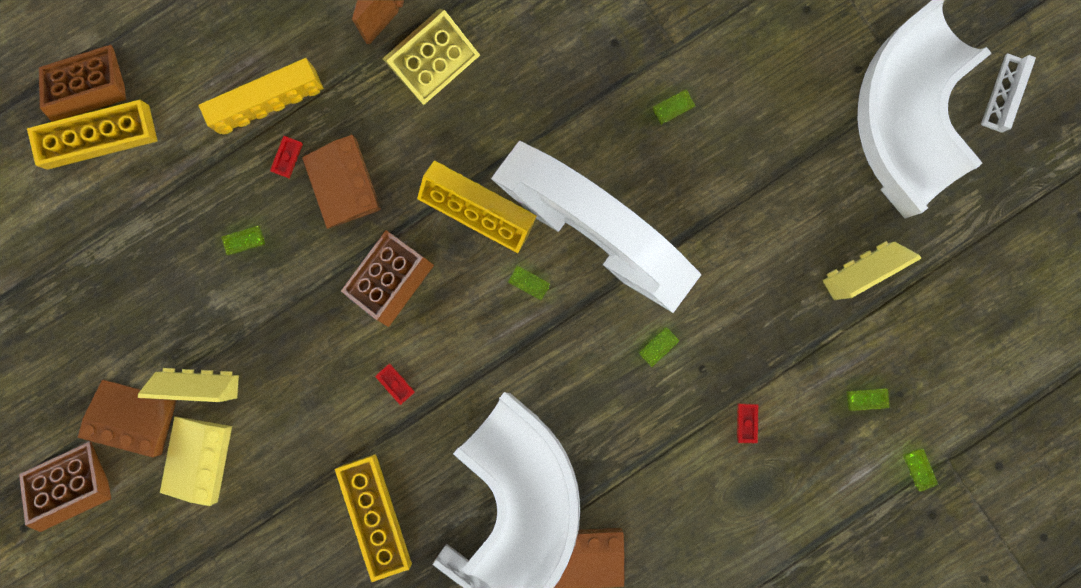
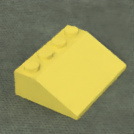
(431, 56)
(869, 270)
(191, 385)
(195, 461)

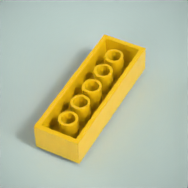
(261, 97)
(92, 134)
(476, 206)
(373, 517)

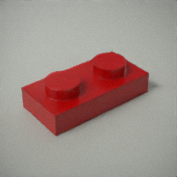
(286, 157)
(395, 384)
(747, 423)

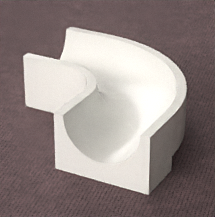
(906, 110)
(563, 196)
(533, 498)

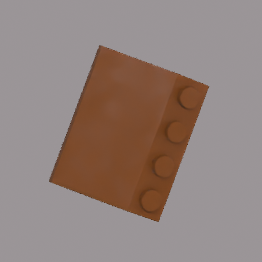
(374, 16)
(80, 84)
(341, 182)
(387, 278)
(127, 422)
(63, 487)
(595, 560)

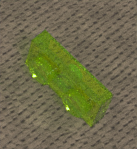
(673, 107)
(243, 240)
(529, 283)
(658, 347)
(868, 399)
(920, 469)

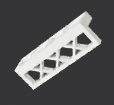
(1015, 92)
(452, 563)

